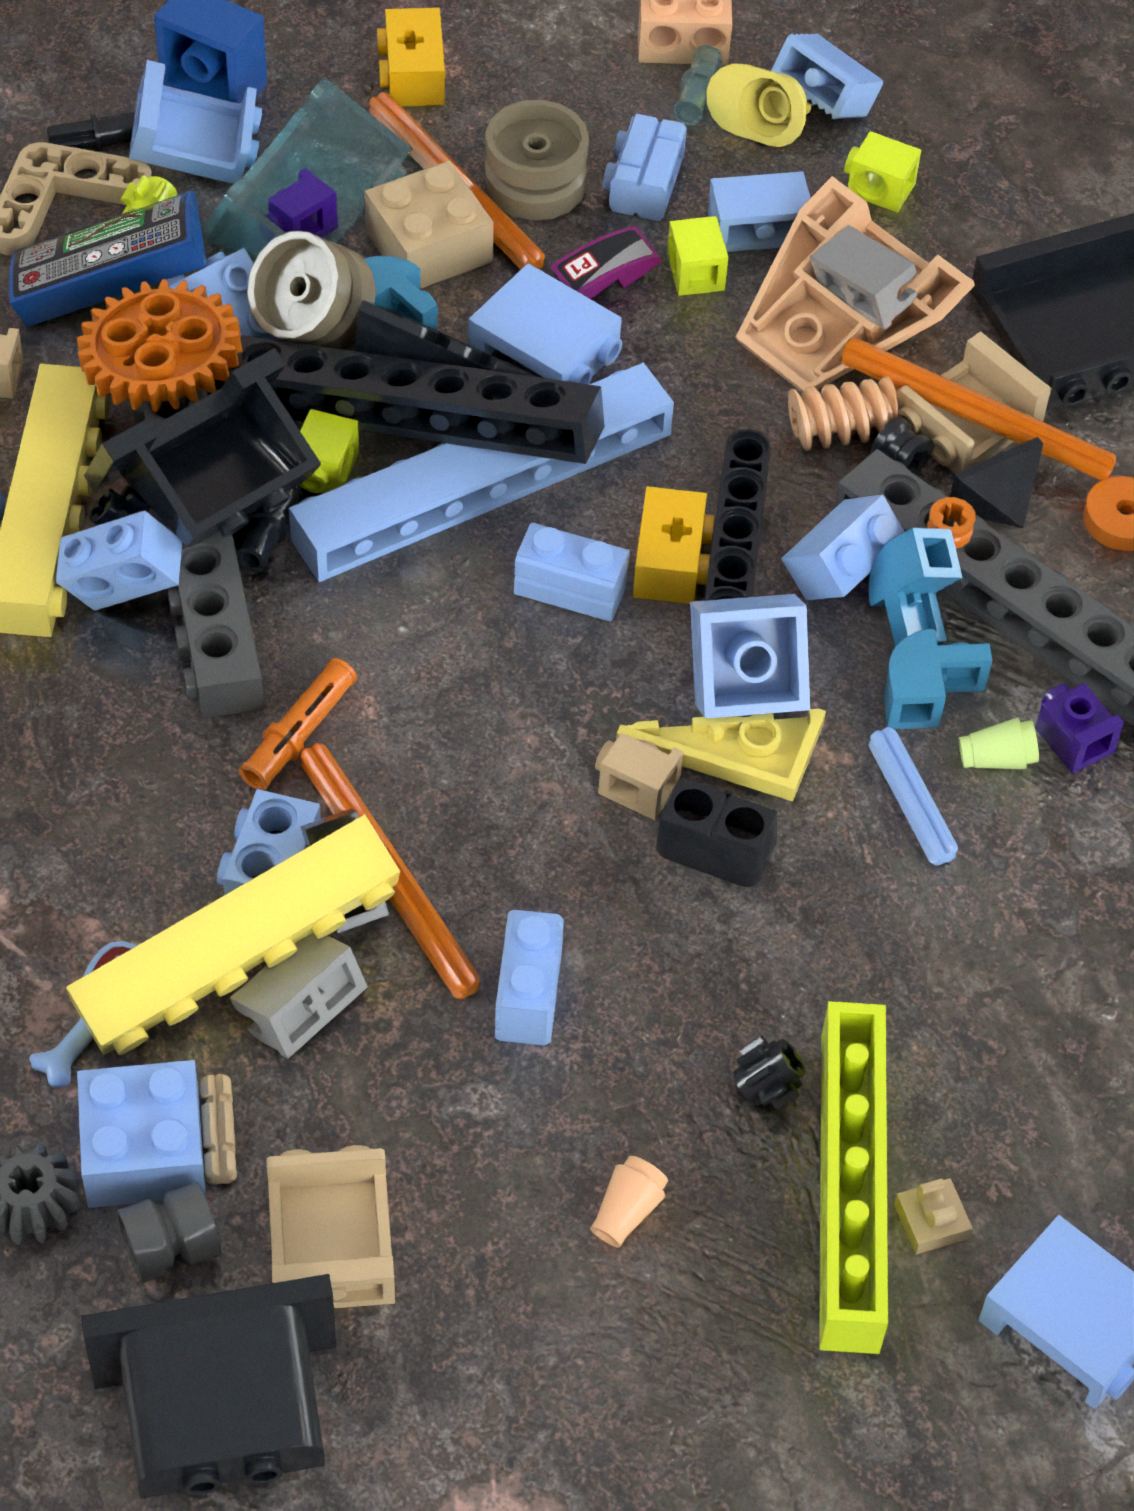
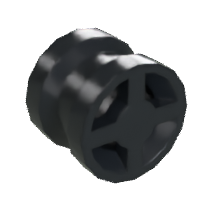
(904, 445)

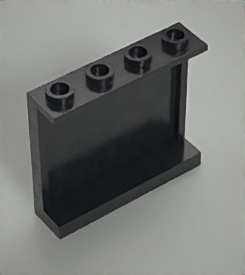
(1066, 308)

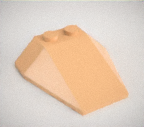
(804, 327)

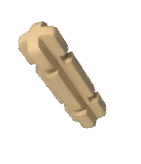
(218, 1129)

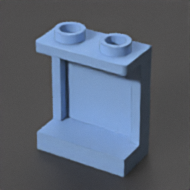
(193, 129)
(547, 328)
(1072, 1306)

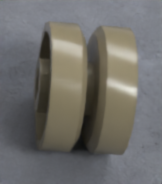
(536, 159)
(309, 290)

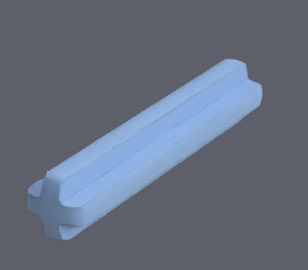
(913, 796)

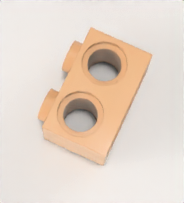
(675, 29)

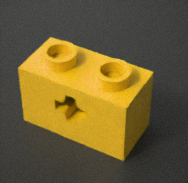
(414, 56)
(670, 545)

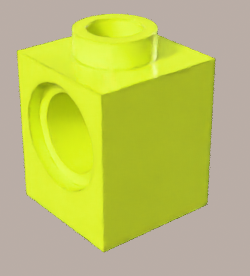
(883, 171)
(697, 255)
(335, 445)

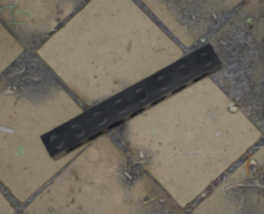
(436, 400)

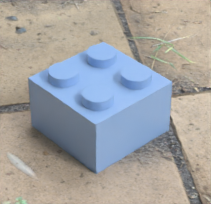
(750, 655)
(139, 1132)

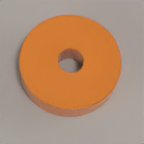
(1103, 513)

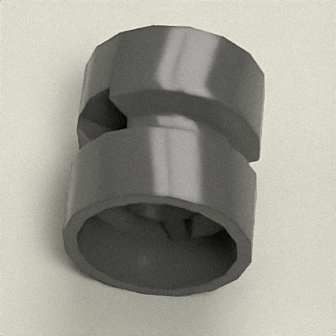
(169, 1232)

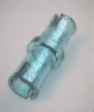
(694, 85)

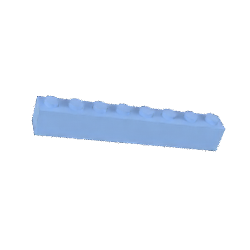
(462, 482)

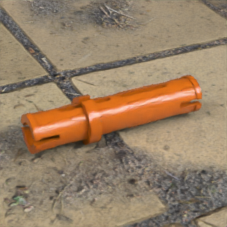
(263, 763)

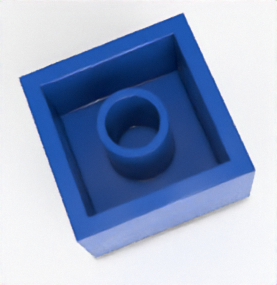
(211, 48)

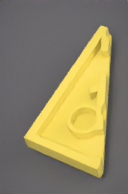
(742, 750)

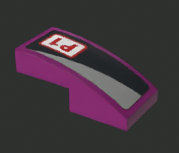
(611, 258)

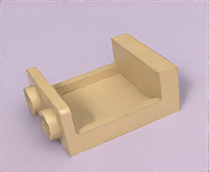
(991, 373)
(334, 1221)

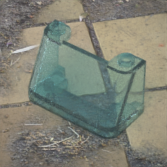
(333, 142)

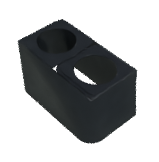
(724, 857)

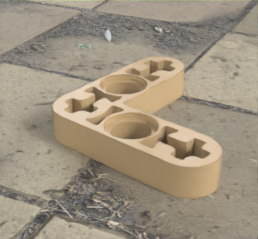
(41, 173)

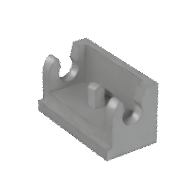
(865, 275)
(300, 993)

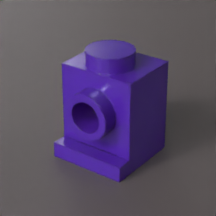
(305, 206)
(1077, 726)

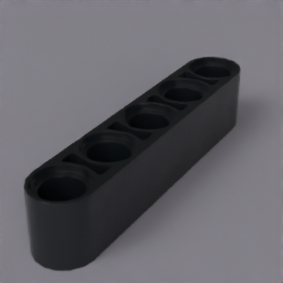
(738, 516)

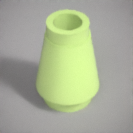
(1001, 746)

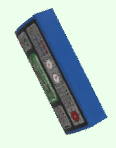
(106, 257)

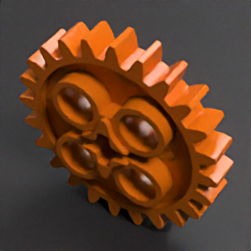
(159, 345)

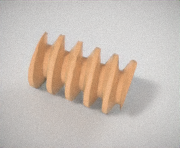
(842, 411)

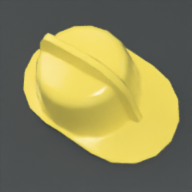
(758, 104)

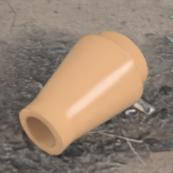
(628, 1200)

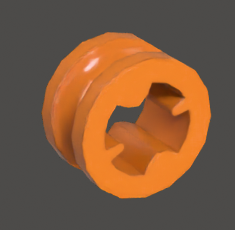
(956, 510)

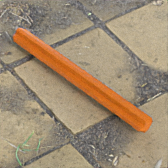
(429, 153)
(979, 408)
(409, 897)

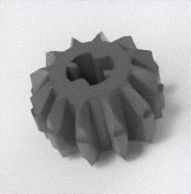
(36, 1193)

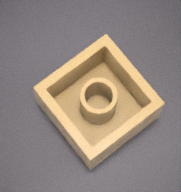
(430, 222)

